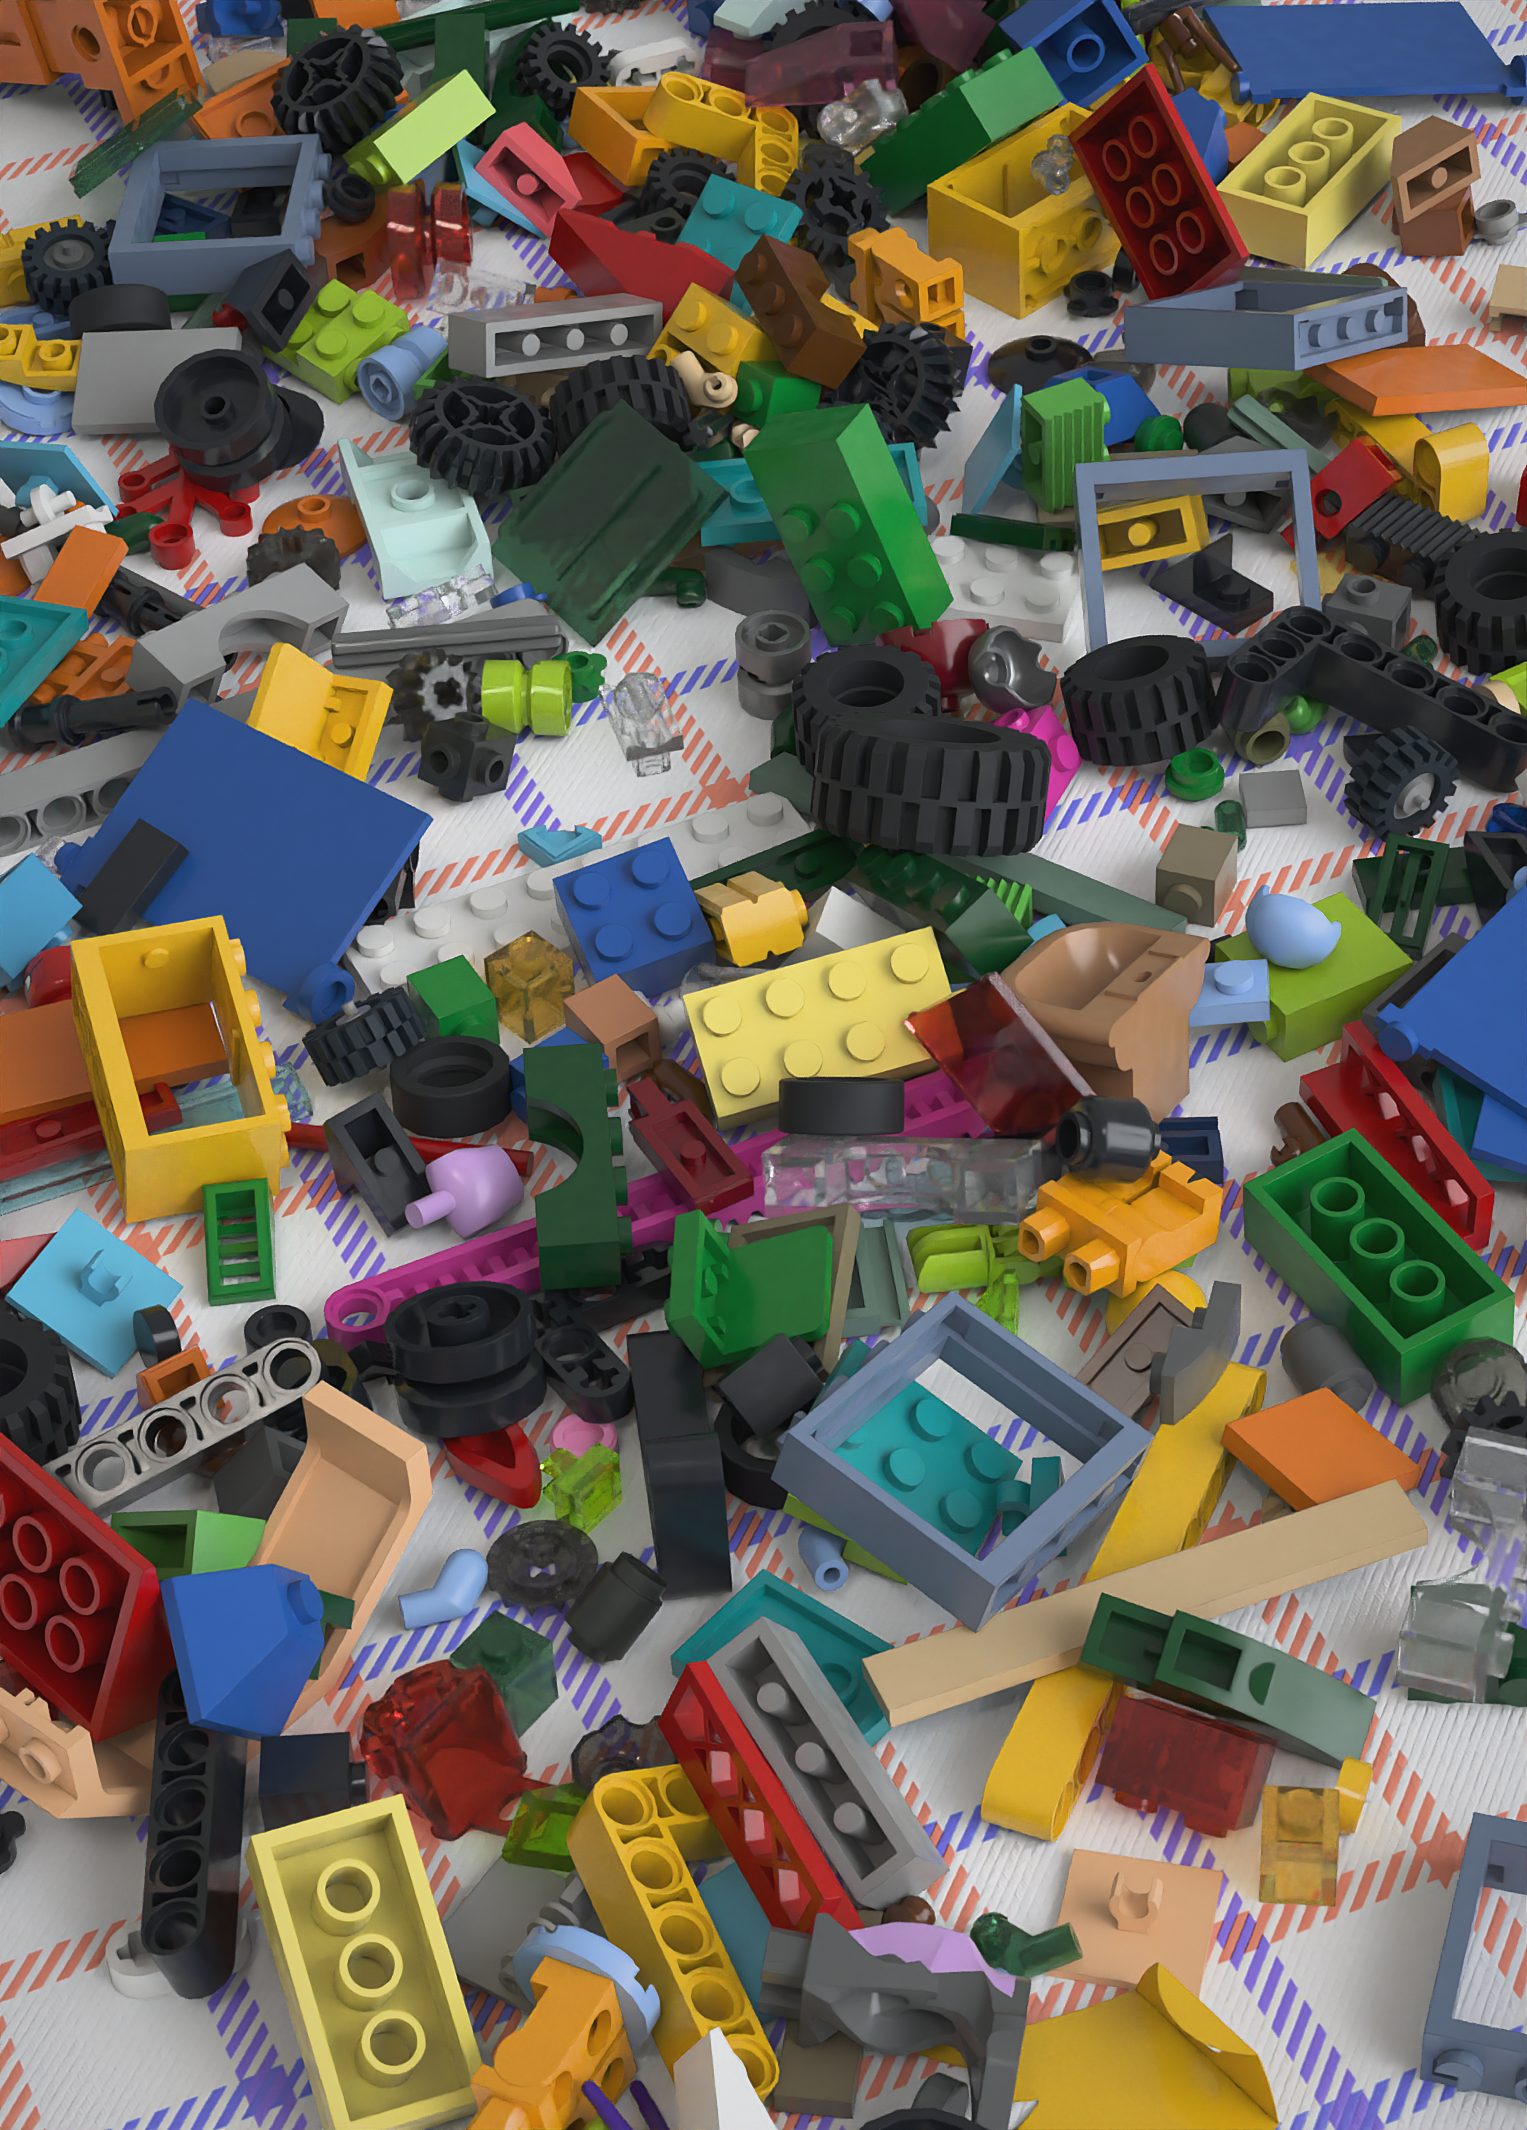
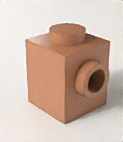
(619, 1021)

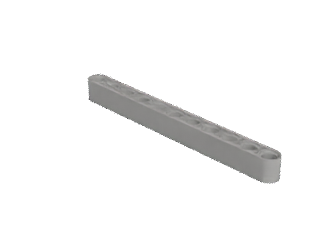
(87, 783)

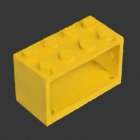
(1012, 233)
(160, 972)

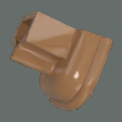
(1117, 1005)

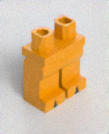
(903, 283)
(1122, 1231)
(565, 2041)

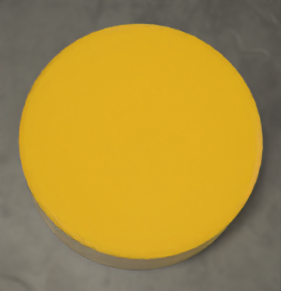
(1353, 1785)

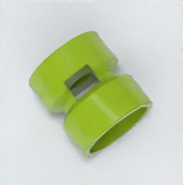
(528, 697)

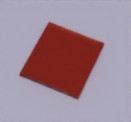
(998, 1055)

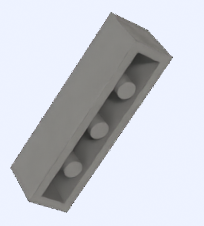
(552, 334)
(826, 1765)

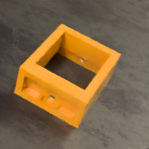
(613, 130)

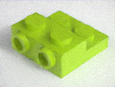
(337, 335)

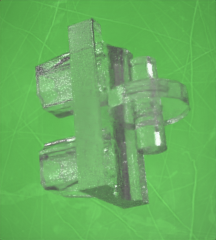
(861, 117)
(642, 722)

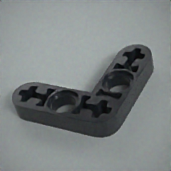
(575, 1330)

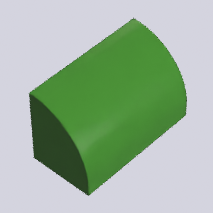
(190, 1539)

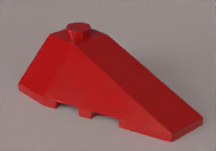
(616, 261)

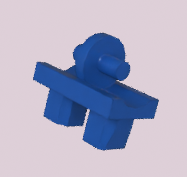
(239, 18)

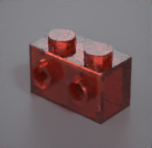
(1185, 1763)

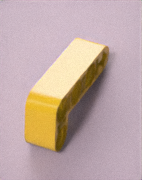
(1440, 468)

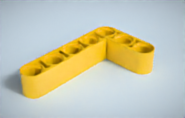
(719, 124)
(632, 1860)

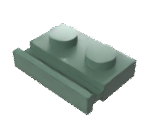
(877, 1284)

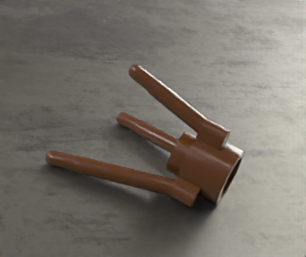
(1187, 36)

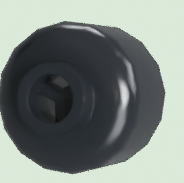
(1107, 1139)

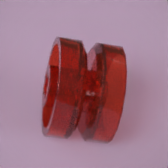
(421, 239)

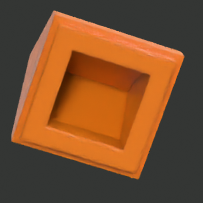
(172, 1377)

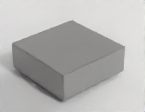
(1272, 798)

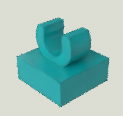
(1021, 1499)

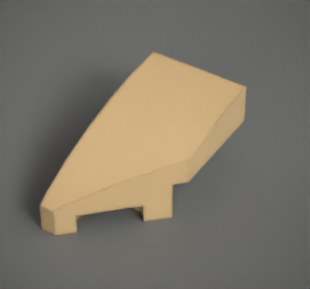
(238, 68)

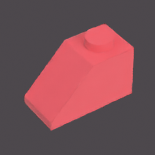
(530, 176)

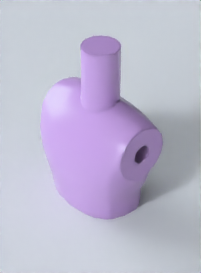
(468, 1189)

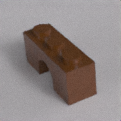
(785, 293)

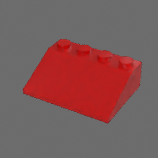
(1158, 191)
(77, 1604)

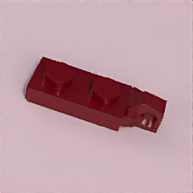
(686, 1150)

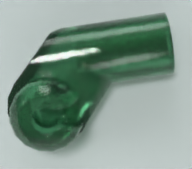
(1020, 1952)

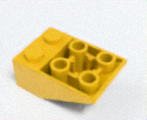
(716, 335)

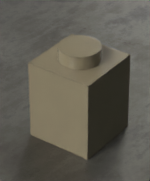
(1197, 874)

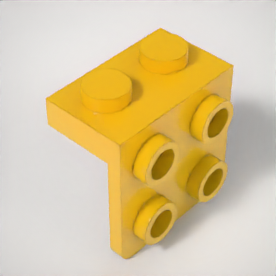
(320, 711)

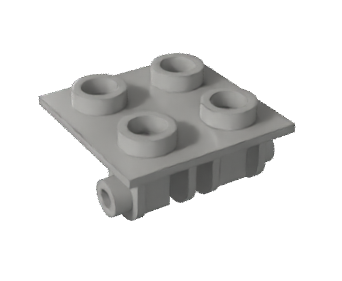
(501, 1914)

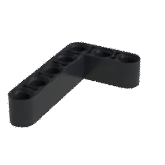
(1372, 684)
(680, 1467)

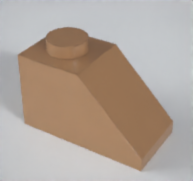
(1431, 165)

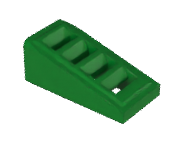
(231, 1202)

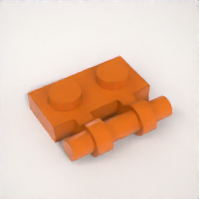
(89, 671)

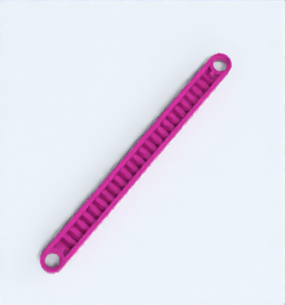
(511, 1254)

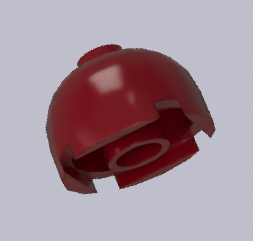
(946, 649)

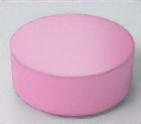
(579, 1436)

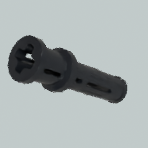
(140, 609)
(71, 720)

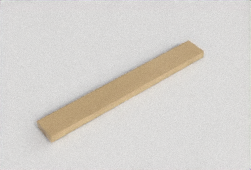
(1198, 1581)

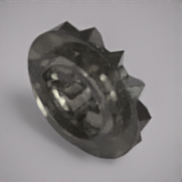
(540, 1545)

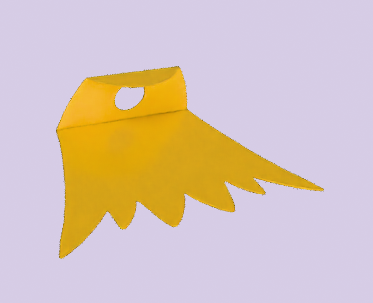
(1138, 2066)

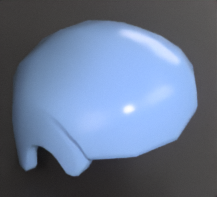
(1289, 930)

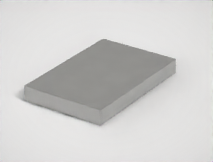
(125, 370)

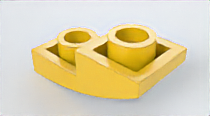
(40, 362)

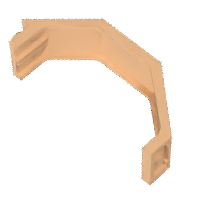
(336, 1520)

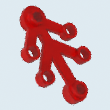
(173, 540)

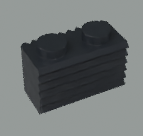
(1403, 542)

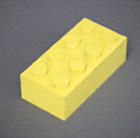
(1310, 178)
(815, 1021)
(366, 1969)

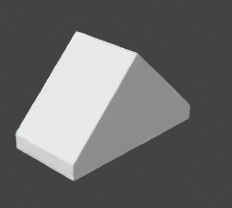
(838, 925)

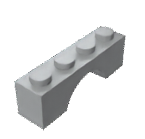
(189, 654)

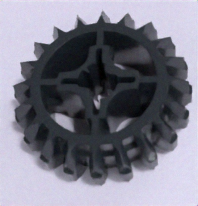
(338, 86)
(906, 380)
(482, 436)

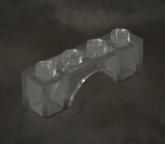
(955, 1176)
(1459, 1623)

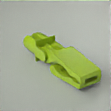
(975, 1255)

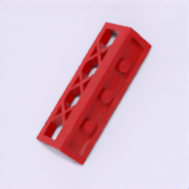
(1383, 1106)
(751, 1806)

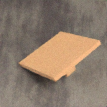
(1138, 1915)

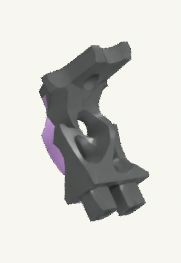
(900, 1994)

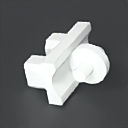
(38, 546)

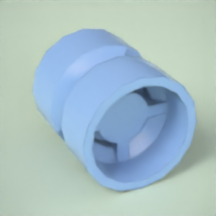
(393, 369)

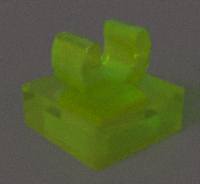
(584, 1487)

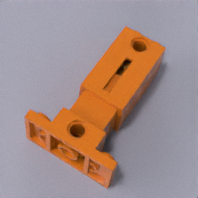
(114, 44)

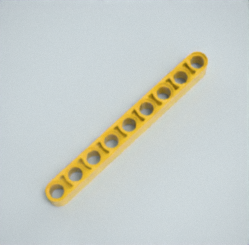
(1071, 1709)

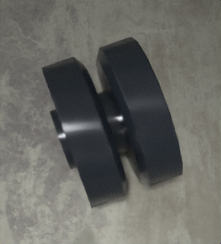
(223, 420)
(465, 1359)

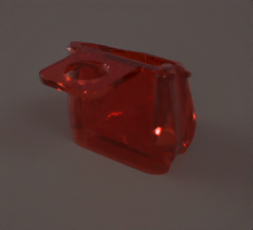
(447, 1748)

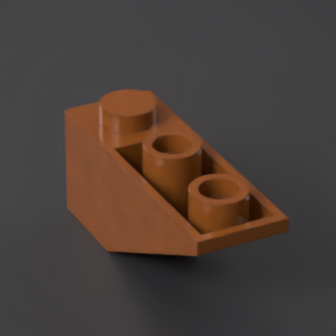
(1441, 229)
(354, 250)

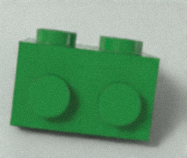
(741, 1296)

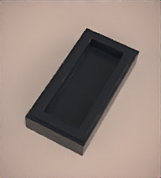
(129, 880)

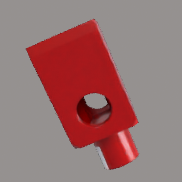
(1359, 477)

